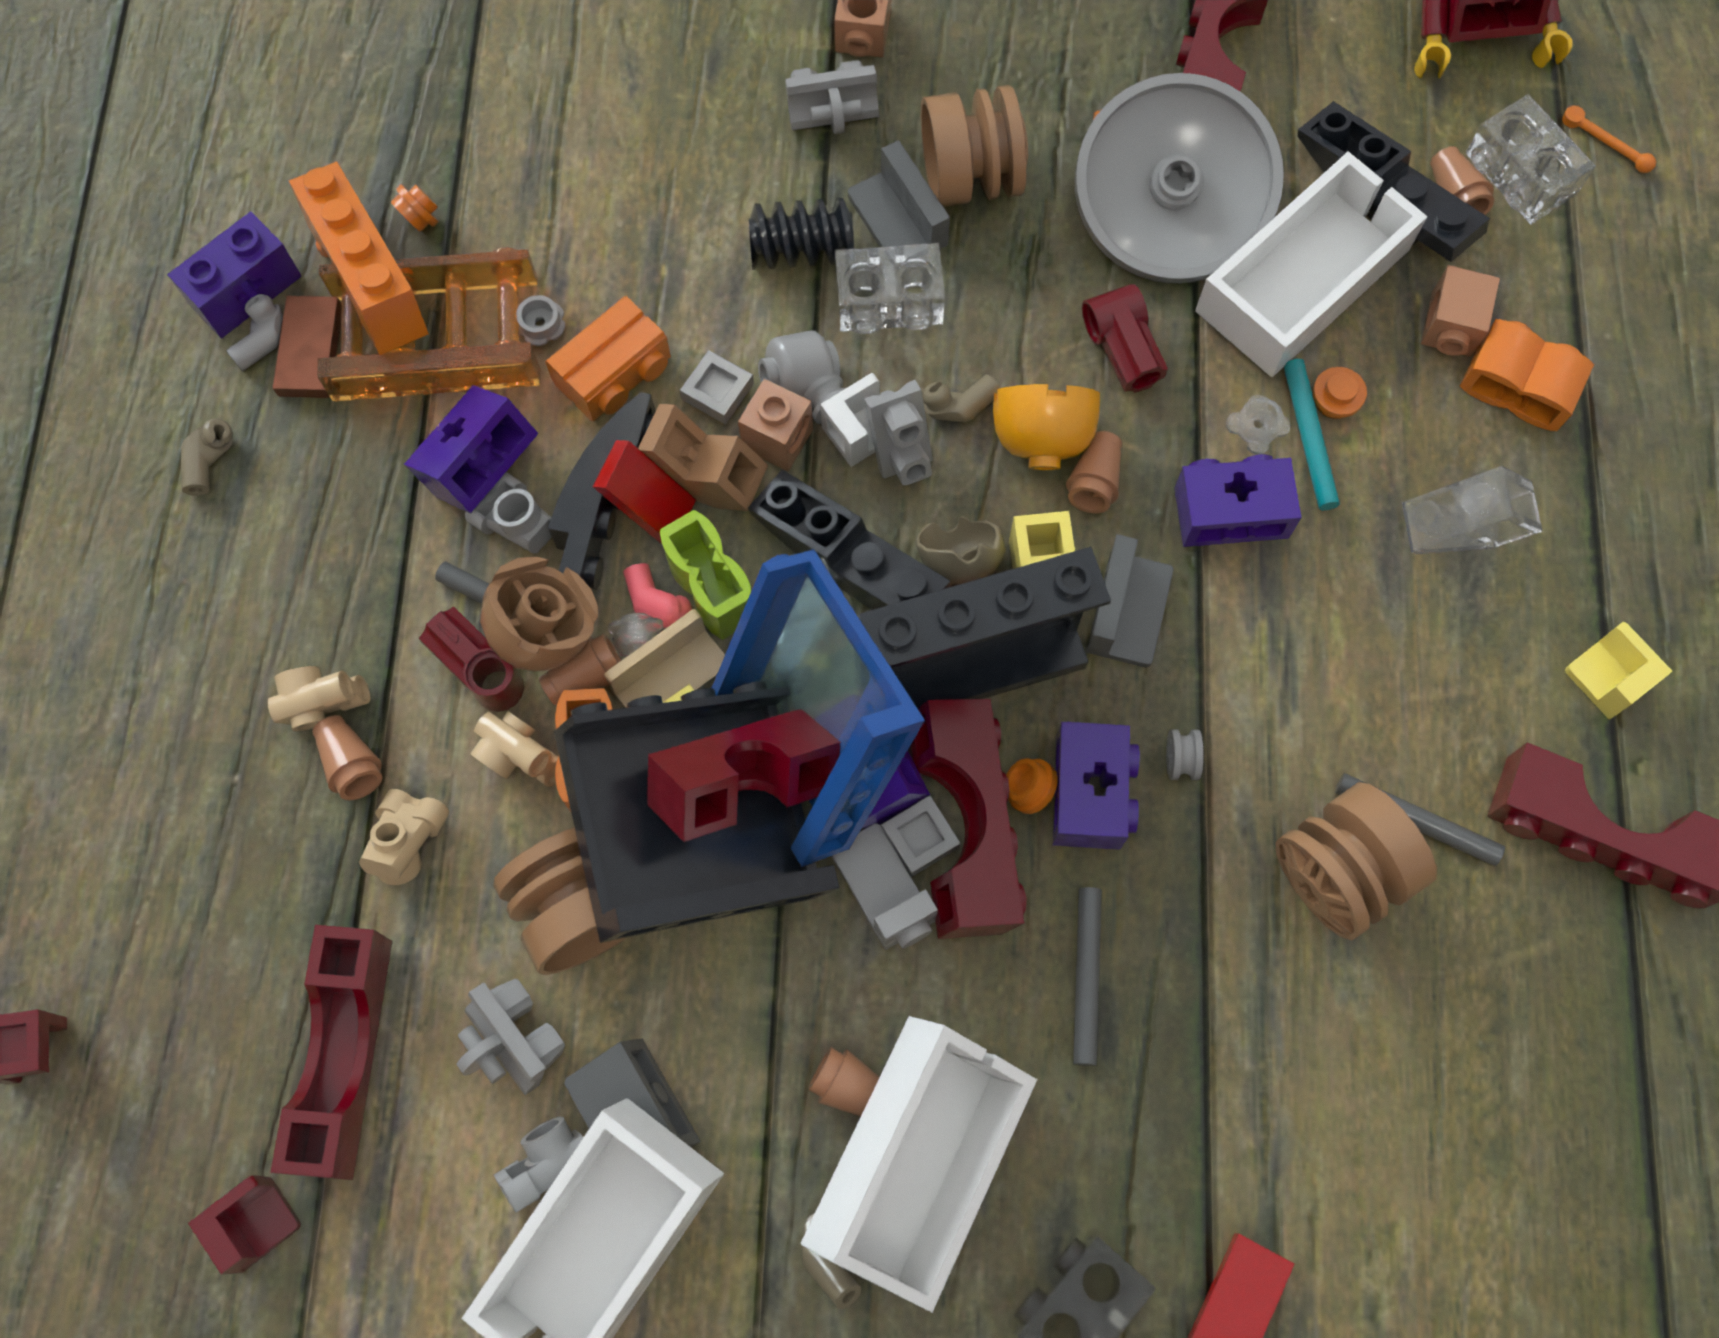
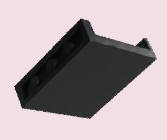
(991, 630)
(633, 862)

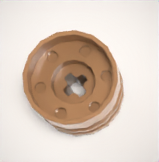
(973, 146)
(1356, 860)
(552, 889)

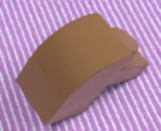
(709, 467)

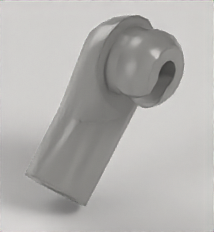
(263, 335)

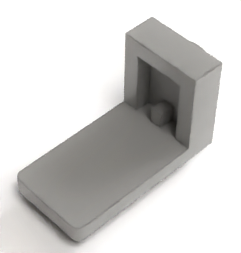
(886, 889)

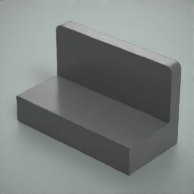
(900, 203)
(1138, 595)
(629, 1073)

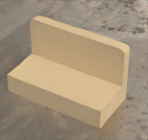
(668, 662)

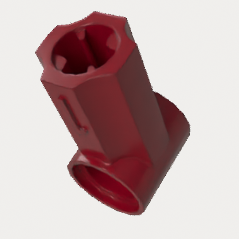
(1121, 325)
(471, 659)

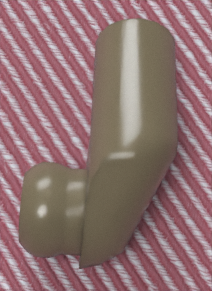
(958, 406)
(201, 451)
(831, 1278)

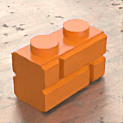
(609, 359)

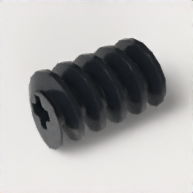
(800, 232)

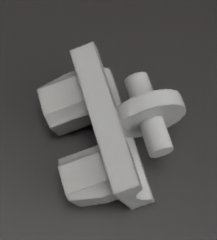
(832, 96)
(900, 433)
(521, 1056)

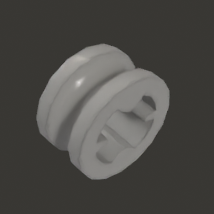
(821, 391)
(1184, 754)

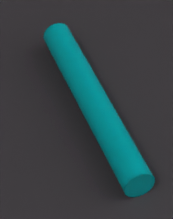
(1311, 435)

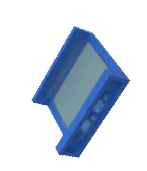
(809, 638)

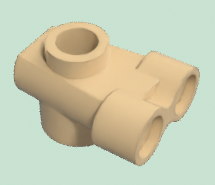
(307, 696)
(509, 744)
(399, 834)

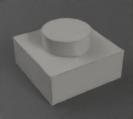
(717, 387)
(921, 836)

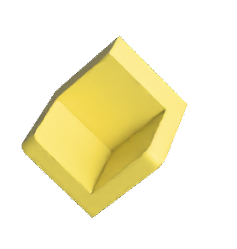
(1617, 670)

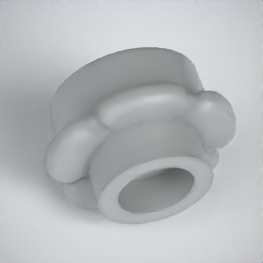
(536, 309)

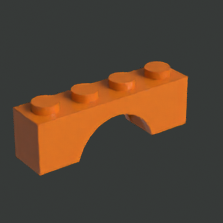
(360, 257)

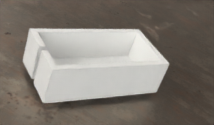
(1309, 264)
(919, 1162)
(597, 1232)

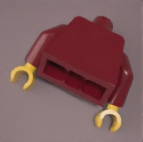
(1490, 19)

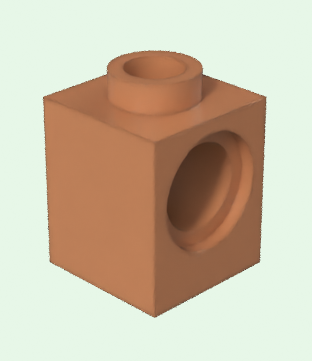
(862, 27)
(1460, 311)
(776, 424)

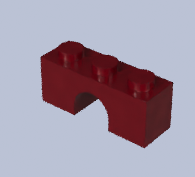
(699, 781)

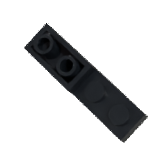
(1450, 221)
(582, 513)
(855, 557)

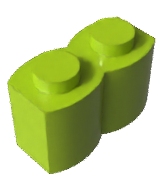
(706, 572)

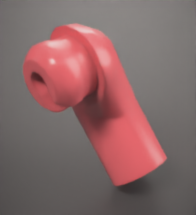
(652, 601)

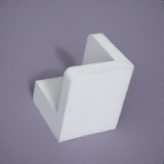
(847, 422)

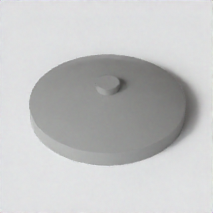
(1177, 176)

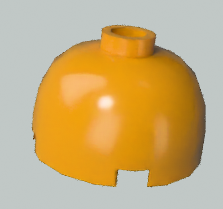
(1045, 422)

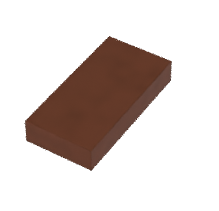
(307, 333)

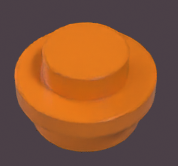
(415, 206)
(1339, 392)
(1031, 785)

